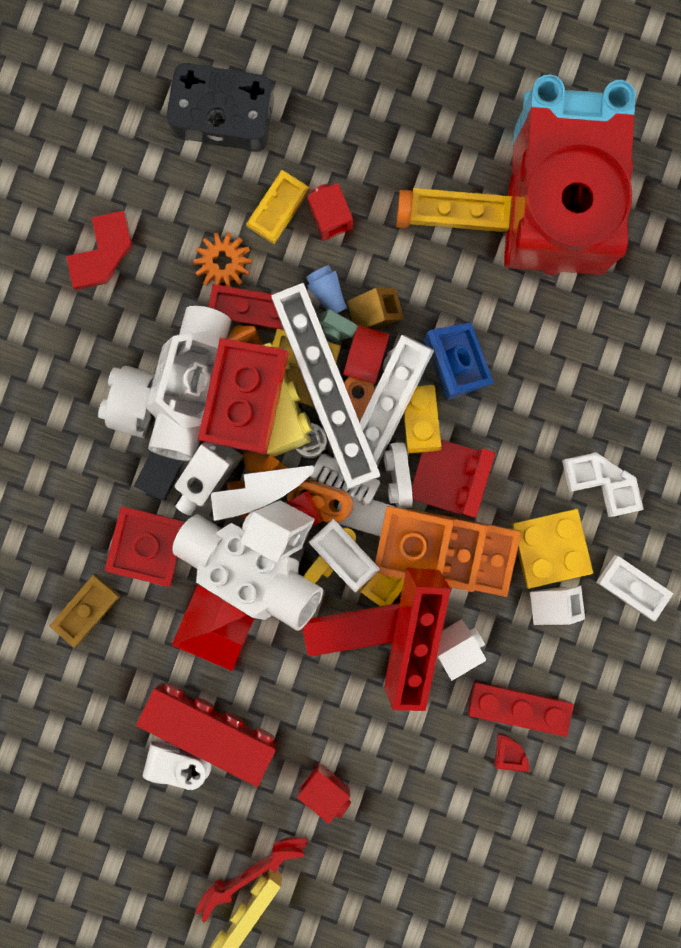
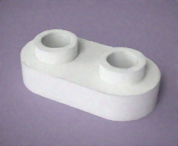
(400, 488)

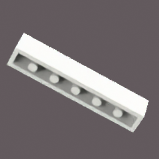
(325, 386)

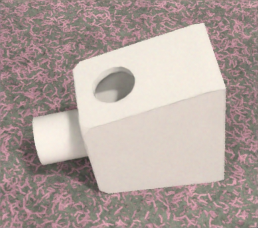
(205, 475)

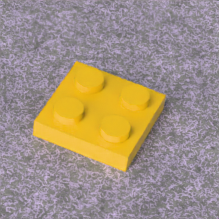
(552, 548)

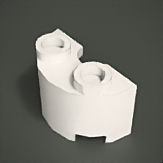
(127, 401)

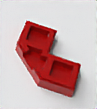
(98, 265)

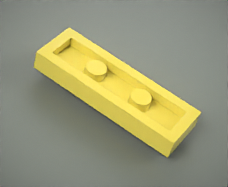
(247, 915)

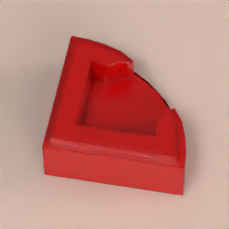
(510, 754)

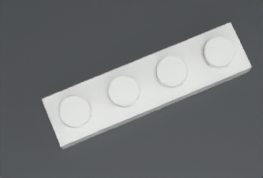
(394, 393)

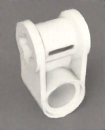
(171, 766)

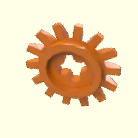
(232, 270)

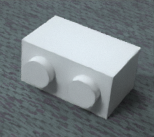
(276, 530)

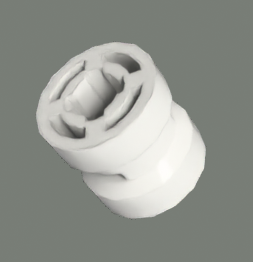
(317, 444)

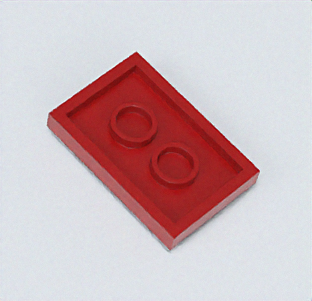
(243, 395)

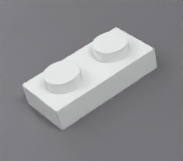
(634, 588)

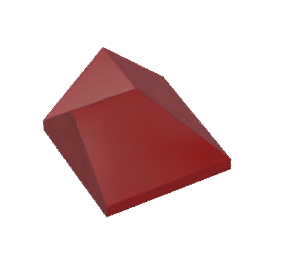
(213, 629)

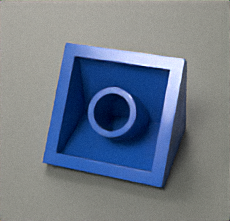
(458, 360)

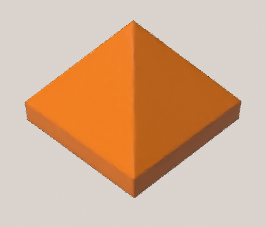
(245, 334)

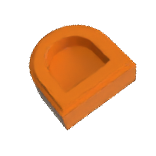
(404, 208)

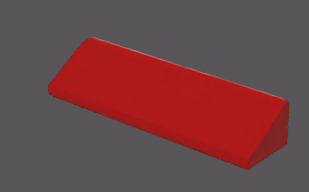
(350, 630)

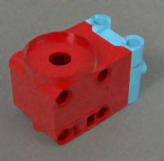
(571, 179)

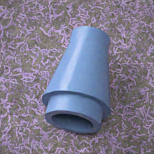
(326, 289)

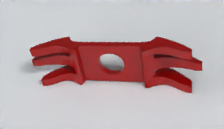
(222, 891)

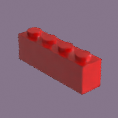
(416, 639)
(207, 733)

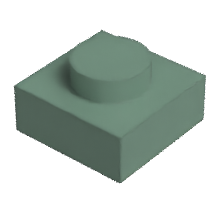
(335, 326)

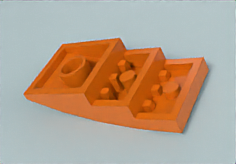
(464, 550)

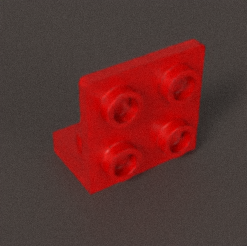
(453, 478)

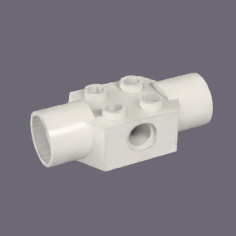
(183, 382)
(245, 576)

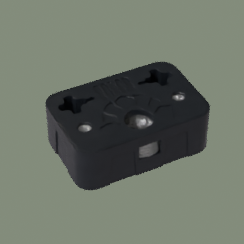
(212, 94)

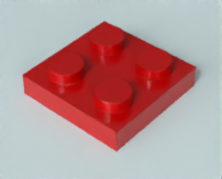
(144, 546)

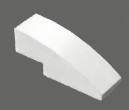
(259, 491)

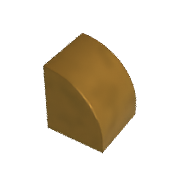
(376, 308)

